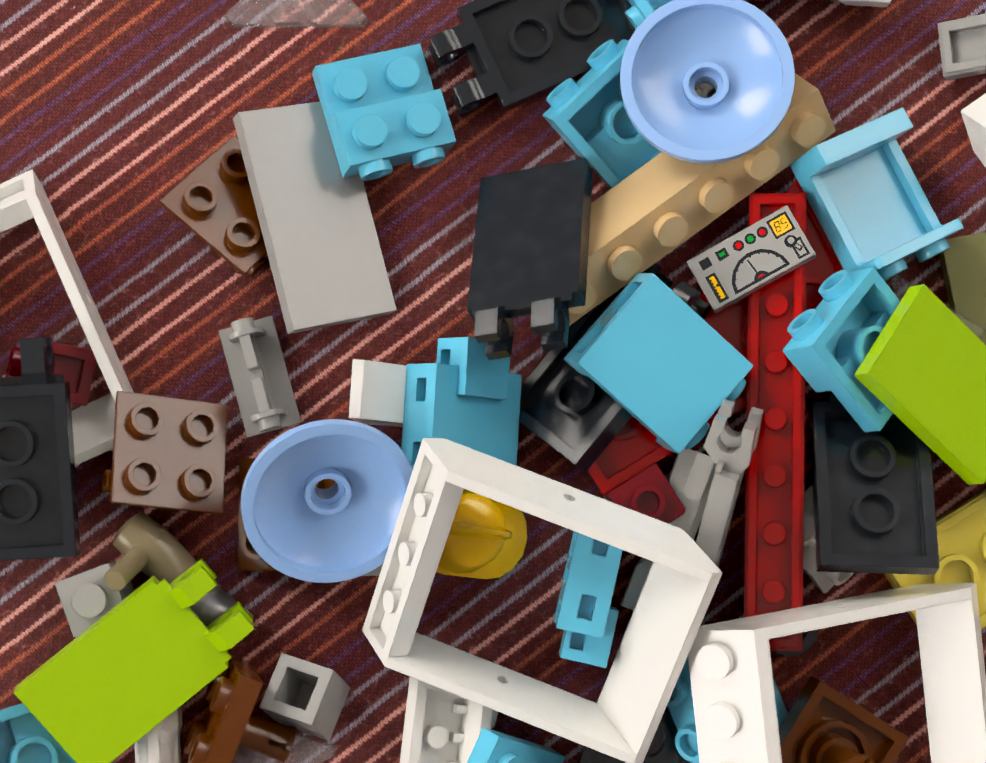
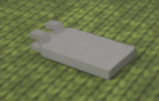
(732, 455)

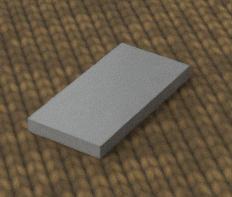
(312, 220)

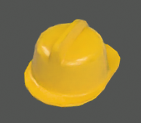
(483, 539)

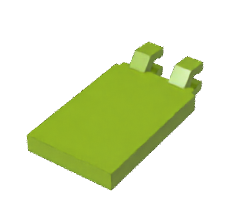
(933, 380)
(133, 667)

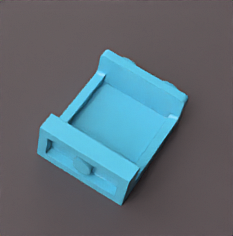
(872, 198)
(661, 362)

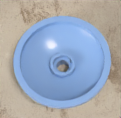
(713, 44)
(331, 530)

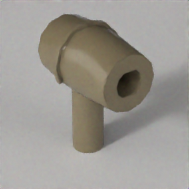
(147, 549)

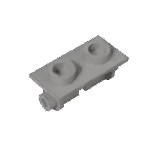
(259, 375)

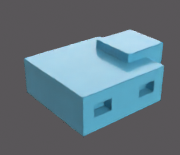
(463, 401)
(586, 599)

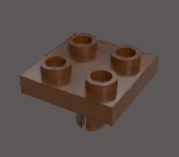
(231, 722)
(835, 730)

